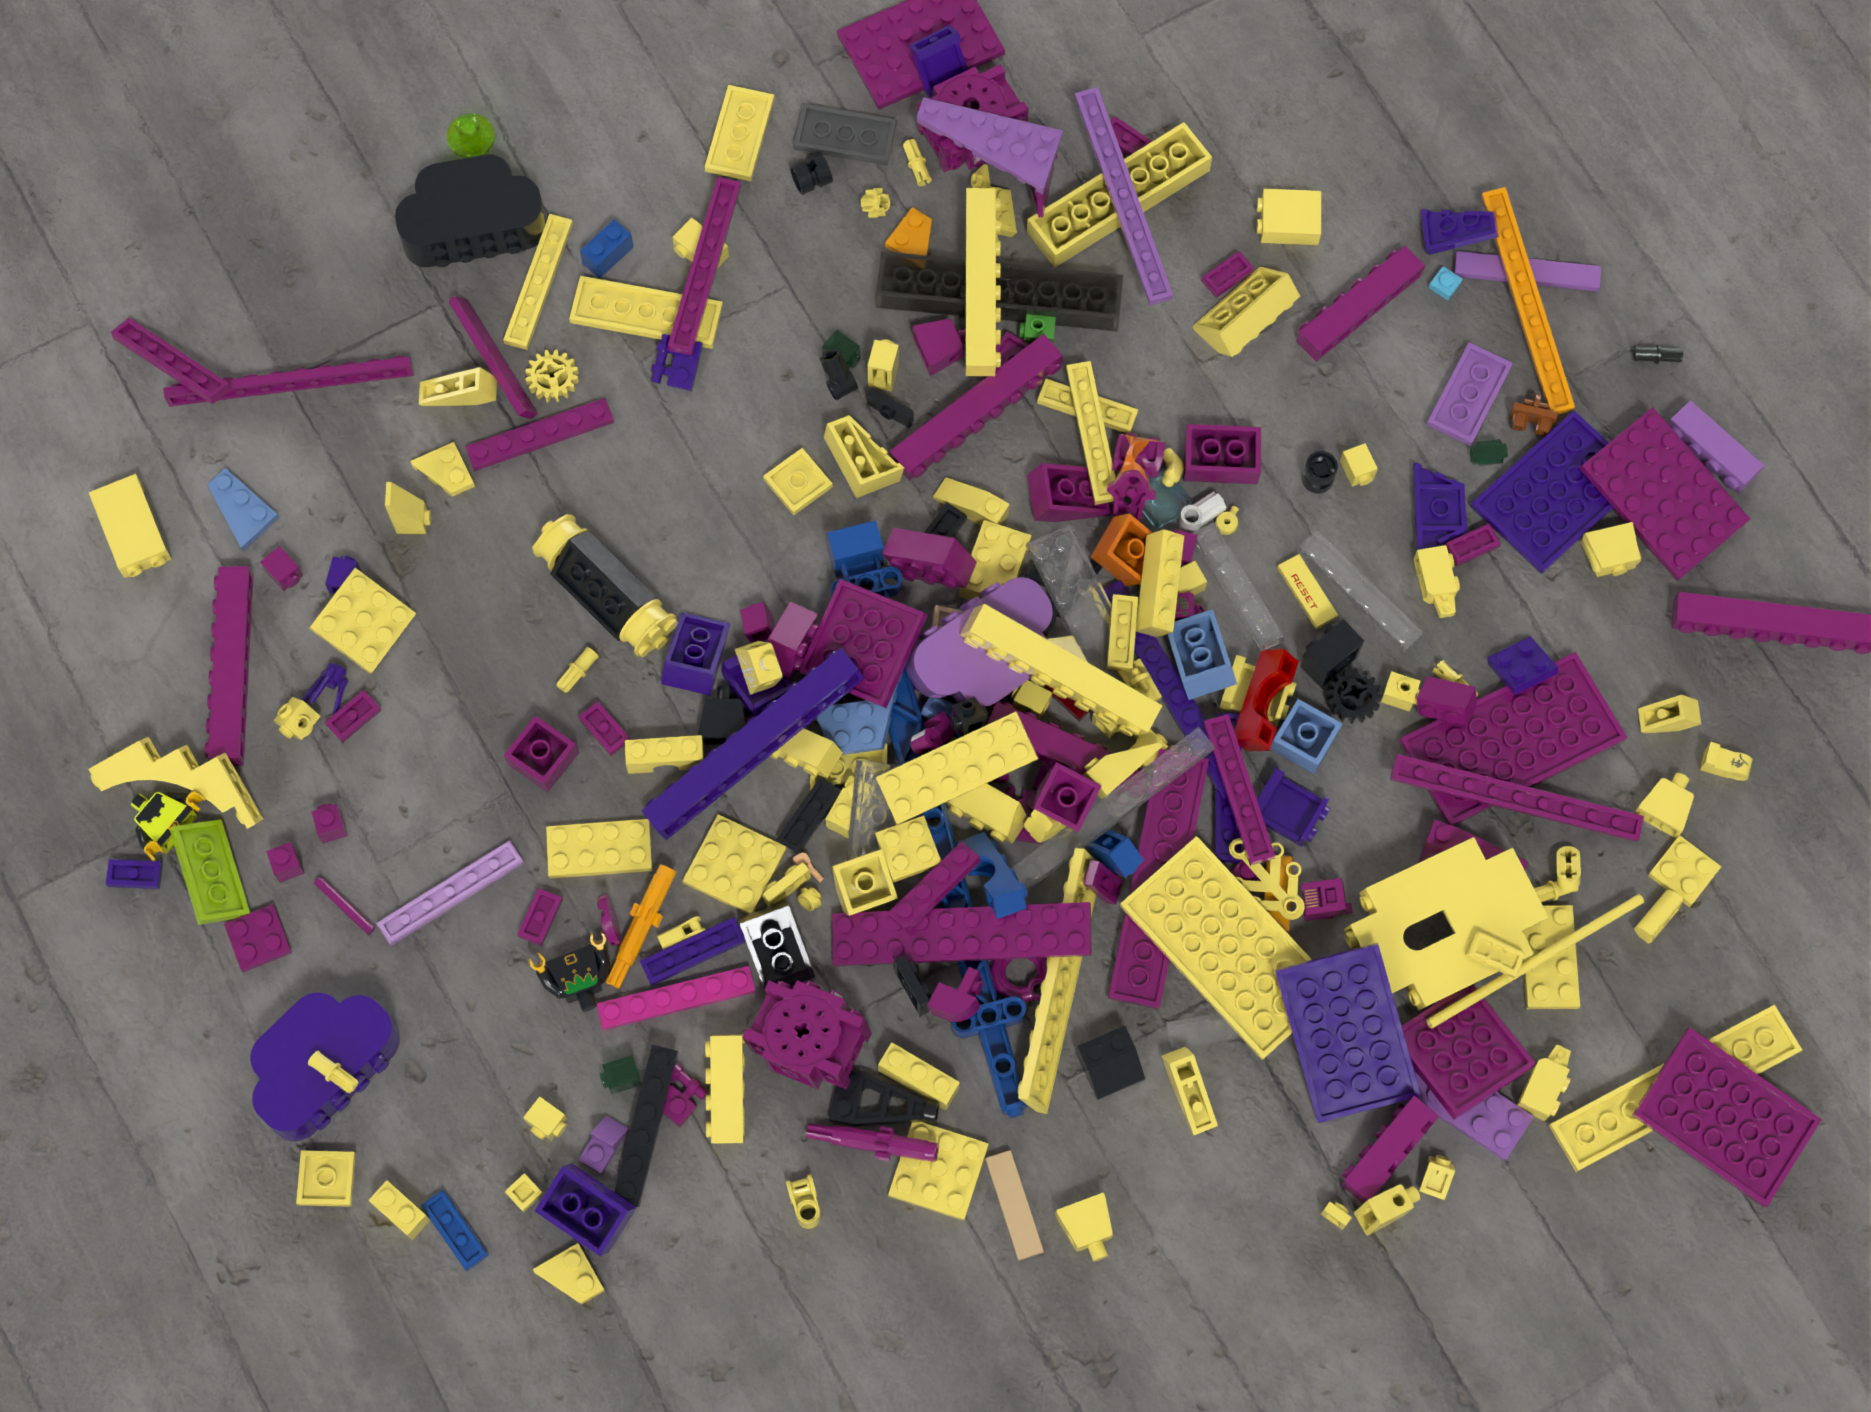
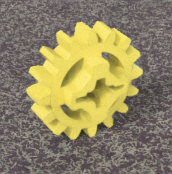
(548, 365)

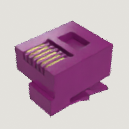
(1325, 899)

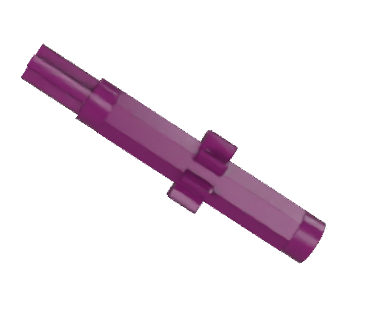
(882, 1143)

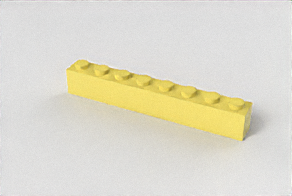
(981, 282)

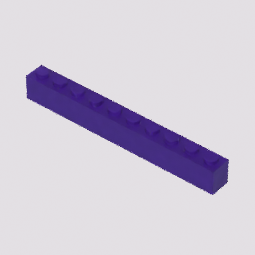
(753, 744)

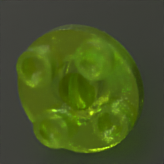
(470, 135)

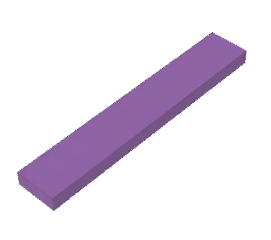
(1545, 272)

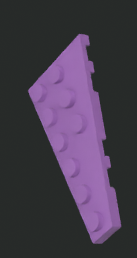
(1003, 142)

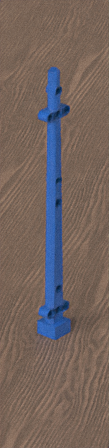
(859, 558)

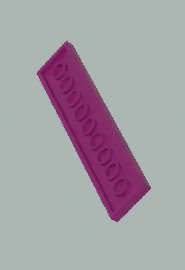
(1166, 829)
(964, 935)

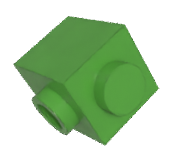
(1036, 327)

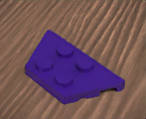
(1438, 508)

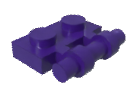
(683, 367)

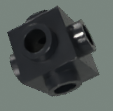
(968, 716)

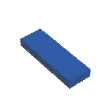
(454, 1230)

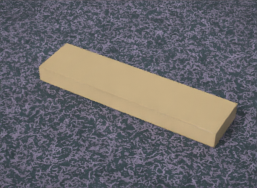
(1014, 1205)

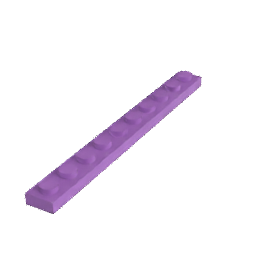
(1123, 196)

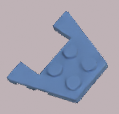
(857, 725)

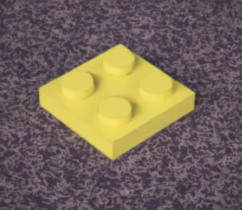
(798, 481)
(908, 848)
(1684, 870)
(326, 1178)

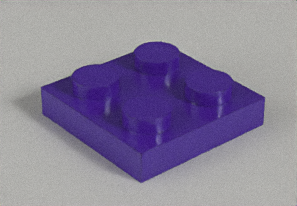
(1522, 665)

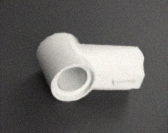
(1201, 512)

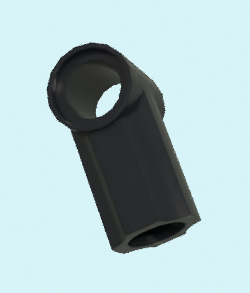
(839, 378)

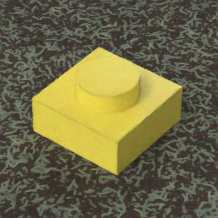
(524, 1192)
(1336, 1214)

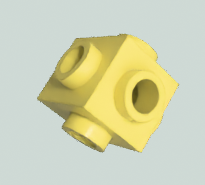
(296, 719)

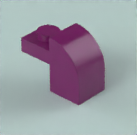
(957, 1004)

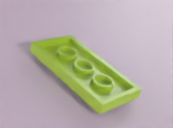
(209, 871)

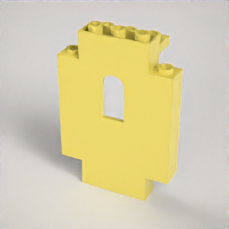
(1474, 896)

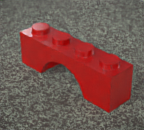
(1272, 673)

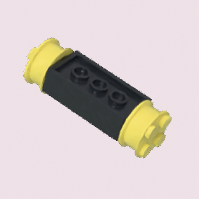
(604, 585)

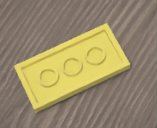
(739, 133)
(599, 848)
(1555, 981)

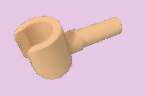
(803, 857)

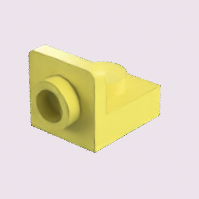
(1437, 1176)

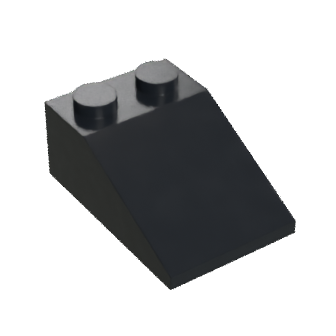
(776, 945)

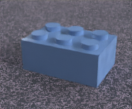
(1201, 655)

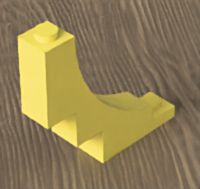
(213, 780)

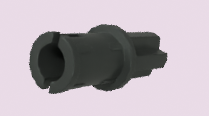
(1657, 354)

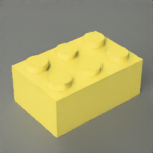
(999, 558)

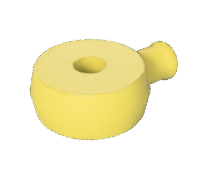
(1229, 517)

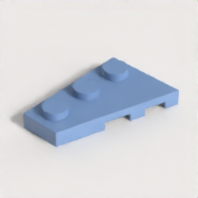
(241, 508)

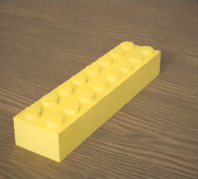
(1088, 211)
(1060, 670)

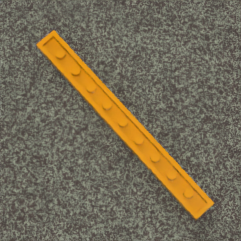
(1529, 303)

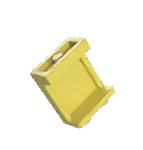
(1235, 695)

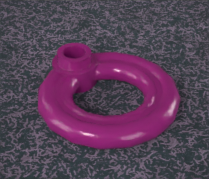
(1008, 990)

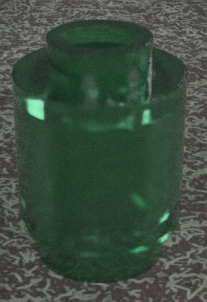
(1488, 452)

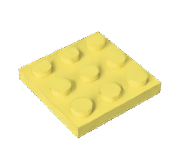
(362, 620)
(734, 865)
(943, 1184)

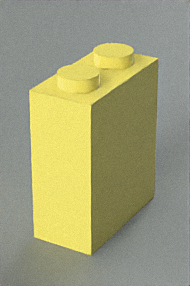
(1289, 216)

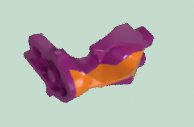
(1138, 462)

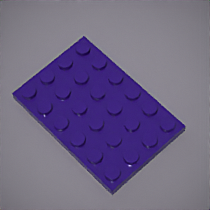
(1545, 498)
(1348, 1033)

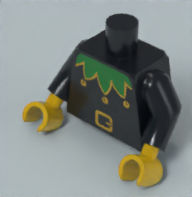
(576, 974)

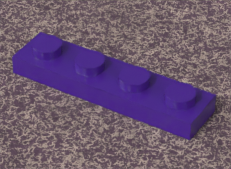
(692, 951)

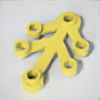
(1271, 883)

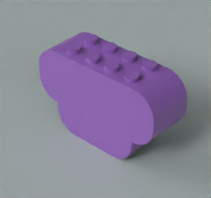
(948, 666)

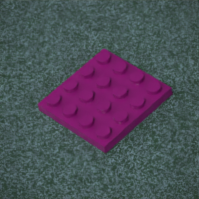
(873, 634)
(1465, 1055)

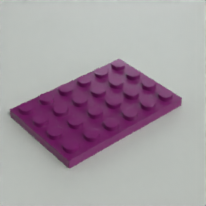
(881, 43)
(1665, 493)
(1726, 1117)

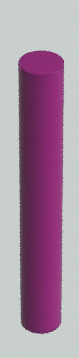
(344, 905)

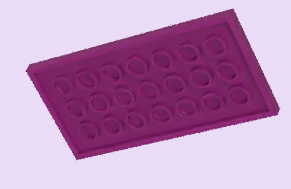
(1520, 735)

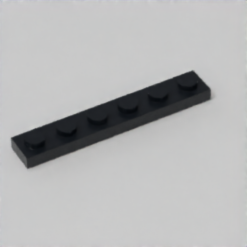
(646, 1124)

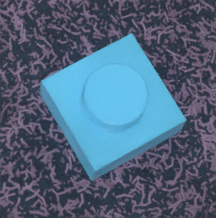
(1445, 283)

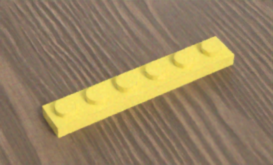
(538, 282)
(1091, 430)

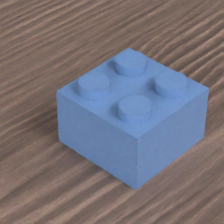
(1306, 736)

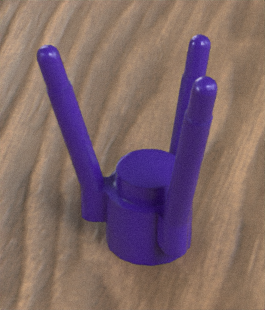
(331, 678)

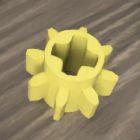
(875, 202)

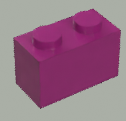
(1446, 700)

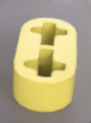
(1572, 868)

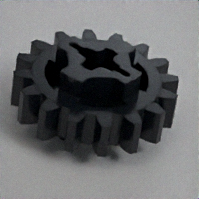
(1359, 686)

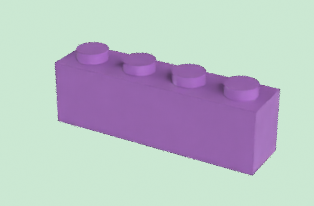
(1715, 447)

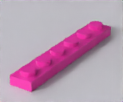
(675, 998)

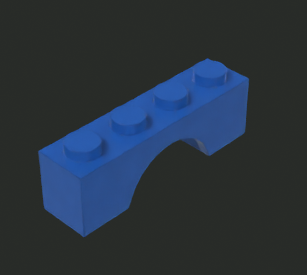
(1003, 890)

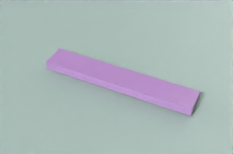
(450, 893)

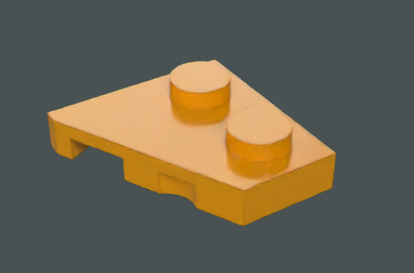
(911, 234)

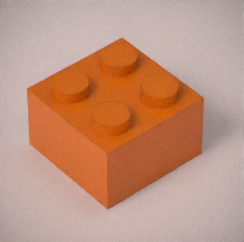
(1123, 549)

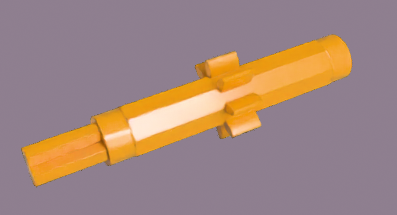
(644, 917)

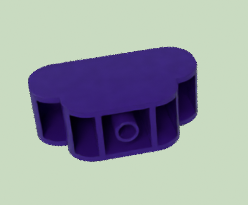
(296, 1096)

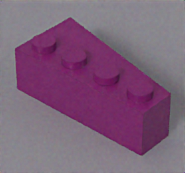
(1389, 1150)

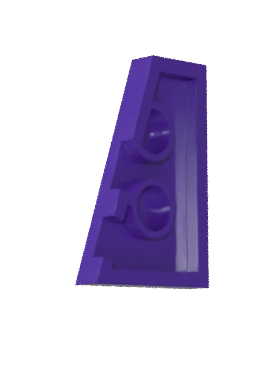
(1453, 230)

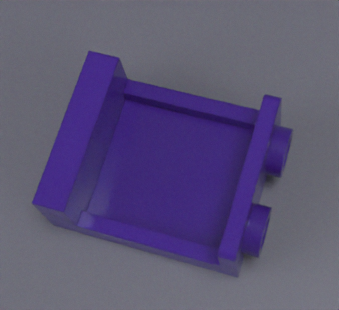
(938, 57)
(756, 702)
(1291, 809)

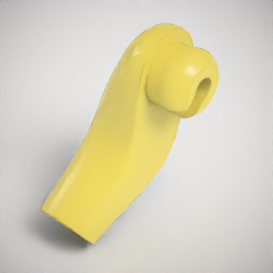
(1174, 468)

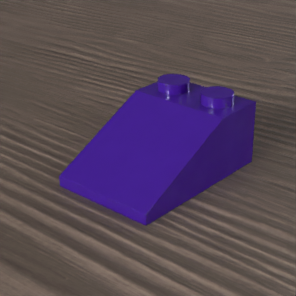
(695, 653)

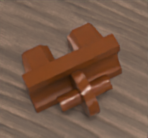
(1533, 412)

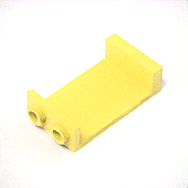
(129, 526)

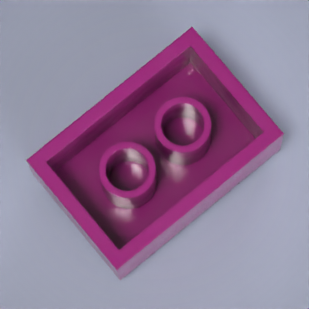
(1222, 454)
(929, 558)

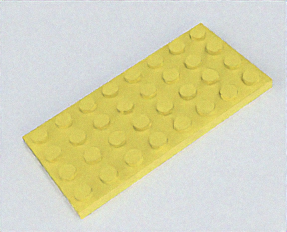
(1219, 942)

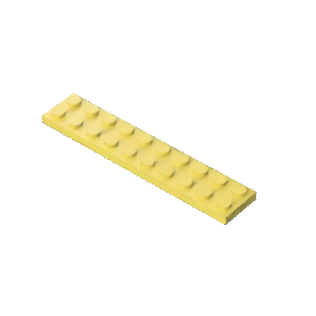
(1055, 1003)
(1608, 1121)

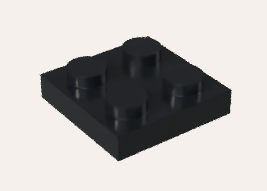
(917, 993)

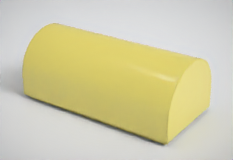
(1659, 916)

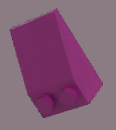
(1063, 494)

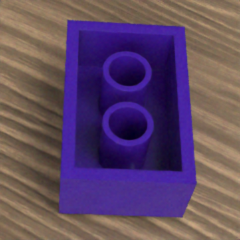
(585, 1209)

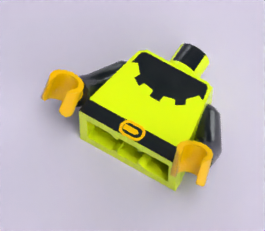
(160, 815)

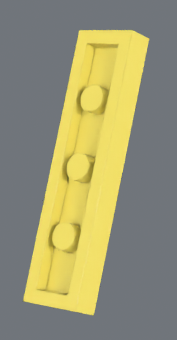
(1114, 414)

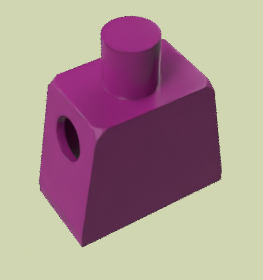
(939, 344)

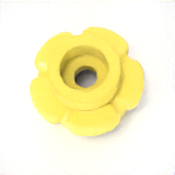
(809, 899)

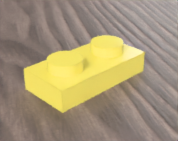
(793, 879)

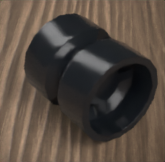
(810, 174)
(1319, 472)

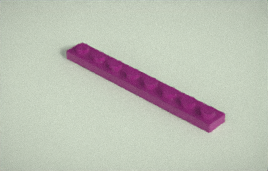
(704, 266)

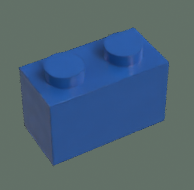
(606, 248)
(1116, 853)

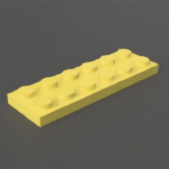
(636, 310)
(957, 768)

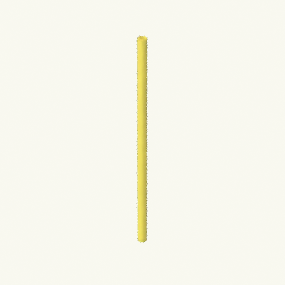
(1536, 960)

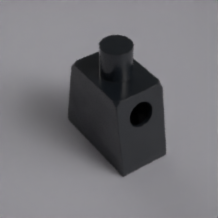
(721, 717)

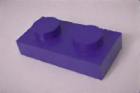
(134, 874)

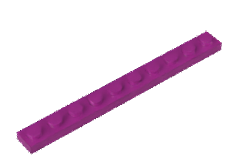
(299, 380)
(1516, 798)

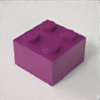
(793, 637)
(541, 753)

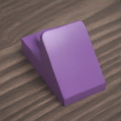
(603, 1144)

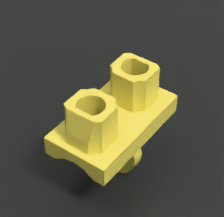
(1140, 680)

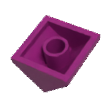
(1066, 796)

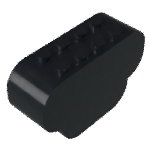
(469, 212)

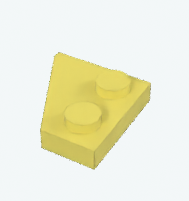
(445, 469)
(571, 1274)

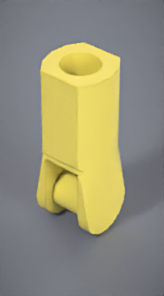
(677, 934)

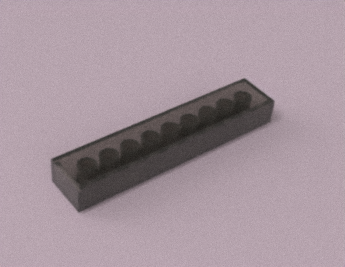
(939, 287)

